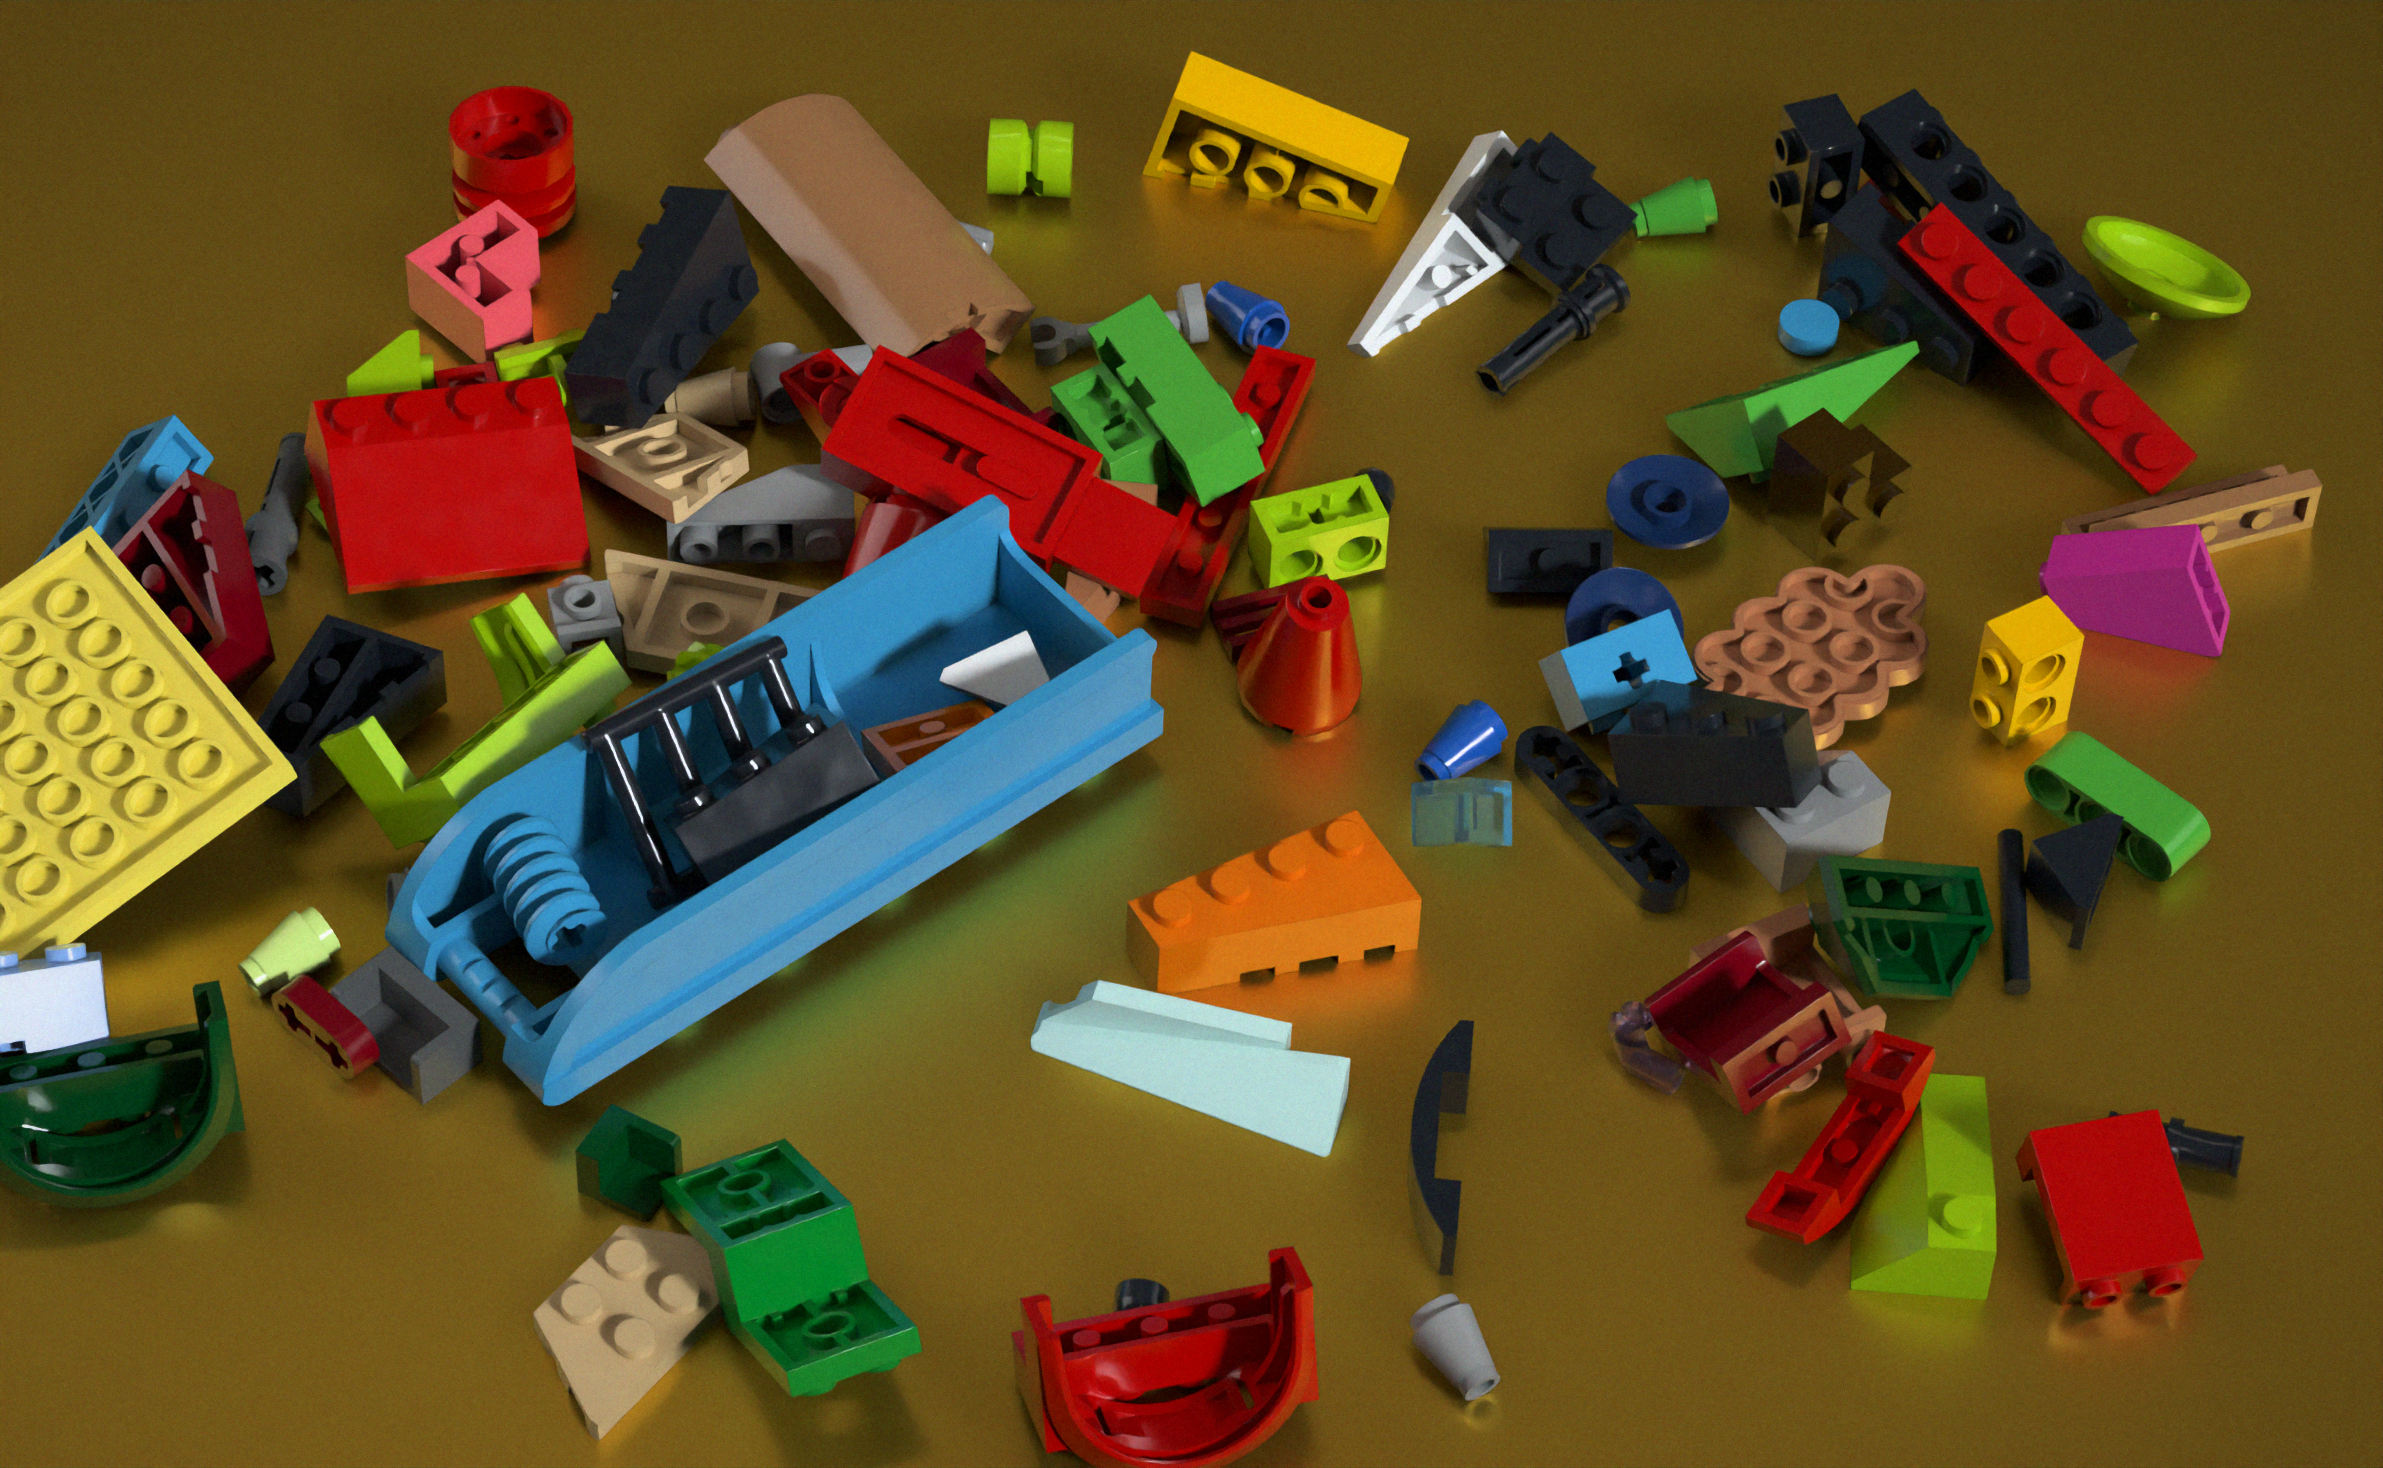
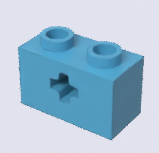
(1584, 678)

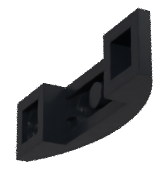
(1434, 1200)

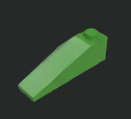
(1742, 430)

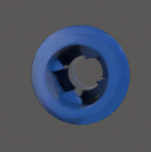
(1248, 316)
(1462, 743)

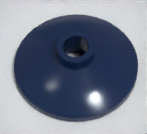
(1667, 501)
(1617, 598)

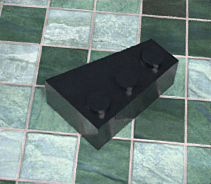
(1889, 296)
(1713, 750)

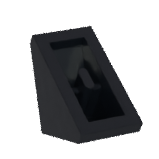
(2070, 872)

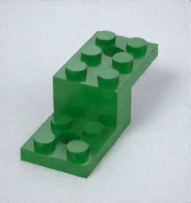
(790, 1268)

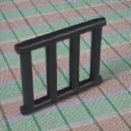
(660, 713)

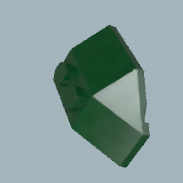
(1899, 923)

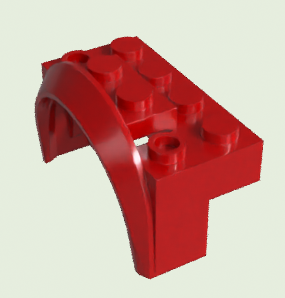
(1238, 1334)

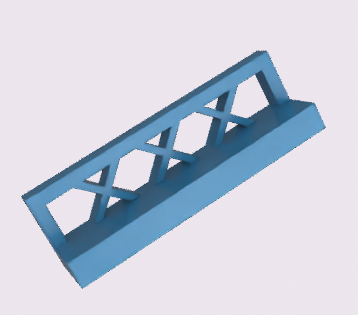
(134, 480)

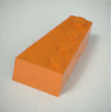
(1273, 908)

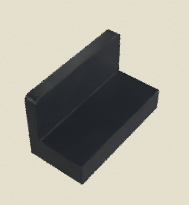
(1545, 557)

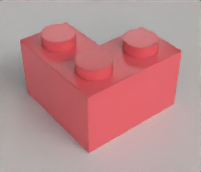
(478, 281)

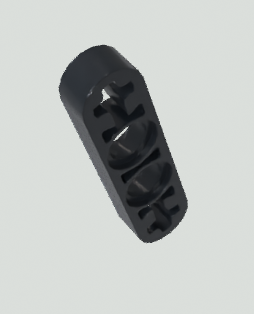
(1594, 821)

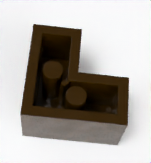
(1833, 484)

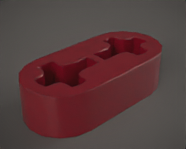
(325, 1027)

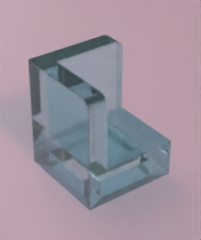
(1461, 812)

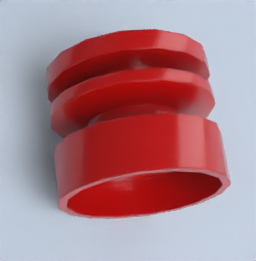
(517, 150)

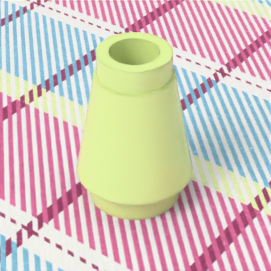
(293, 948)

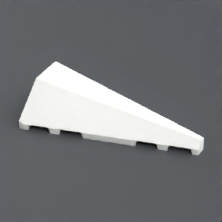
(1443, 255)

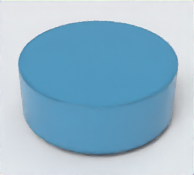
(1808, 327)

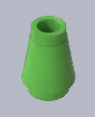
(1676, 209)

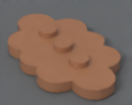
(1822, 645)

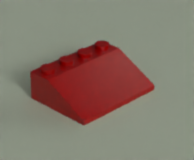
(448, 484)

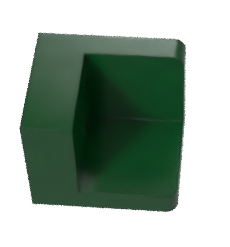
(625, 1162)

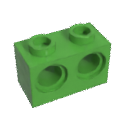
(1106, 419)

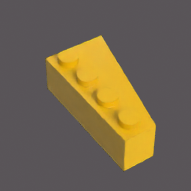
(1274, 143)

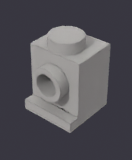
(584, 611)

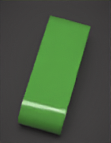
(2087, 780)

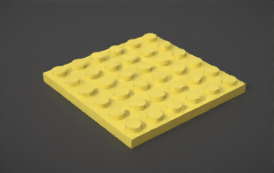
(109, 747)

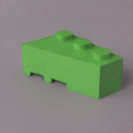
(1203, 434)

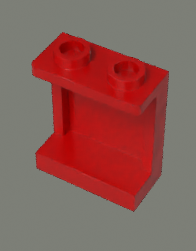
(2113, 1208)

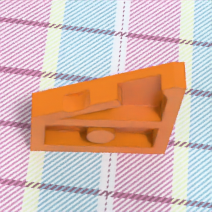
(907, 740)

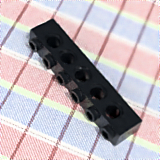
(1925, 163)

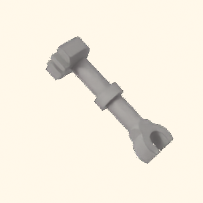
(1065, 338)

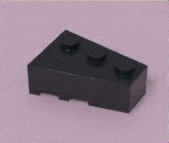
(337, 685)
(770, 794)

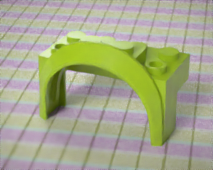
(543, 704)

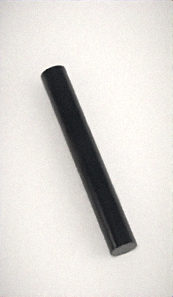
(2013, 912)

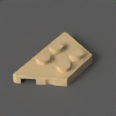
(666, 465)
(674, 604)
(627, 1319)

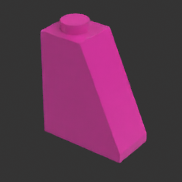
(2140, 586)

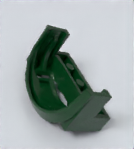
(126, 1078)

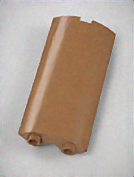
(865, 227)

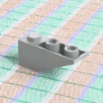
(771, 519)

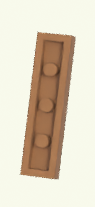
(2226, 510)

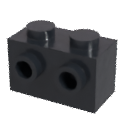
(1815, 162)

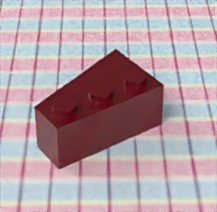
(201, 574)

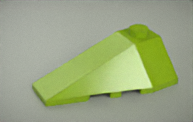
(1934, 1204)

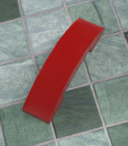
(1853, 1145)

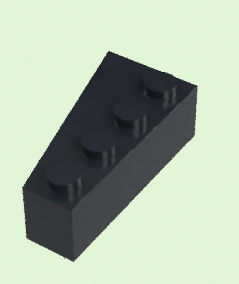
(664, 310)

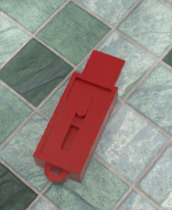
(951, 446)

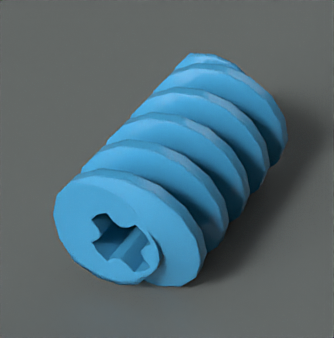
(544, 892)

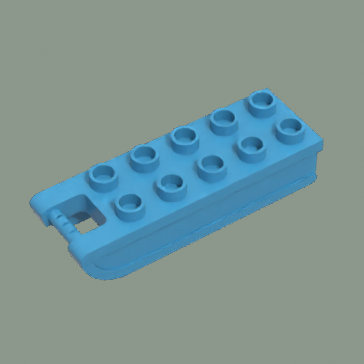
(869, 657)

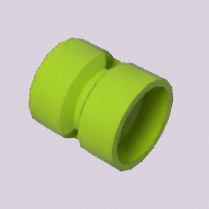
(1030, 157)

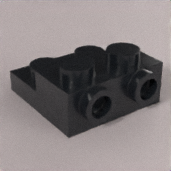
(1550, 215)

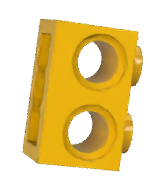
(2026, 671)

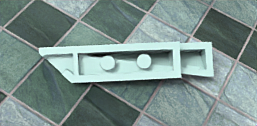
(1201, 1059)

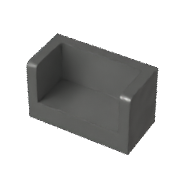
(419, 1028)

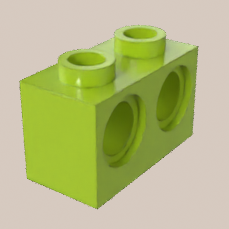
(1318, 532)

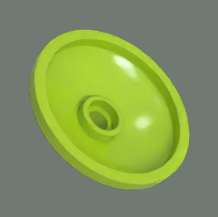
(2162, 271)

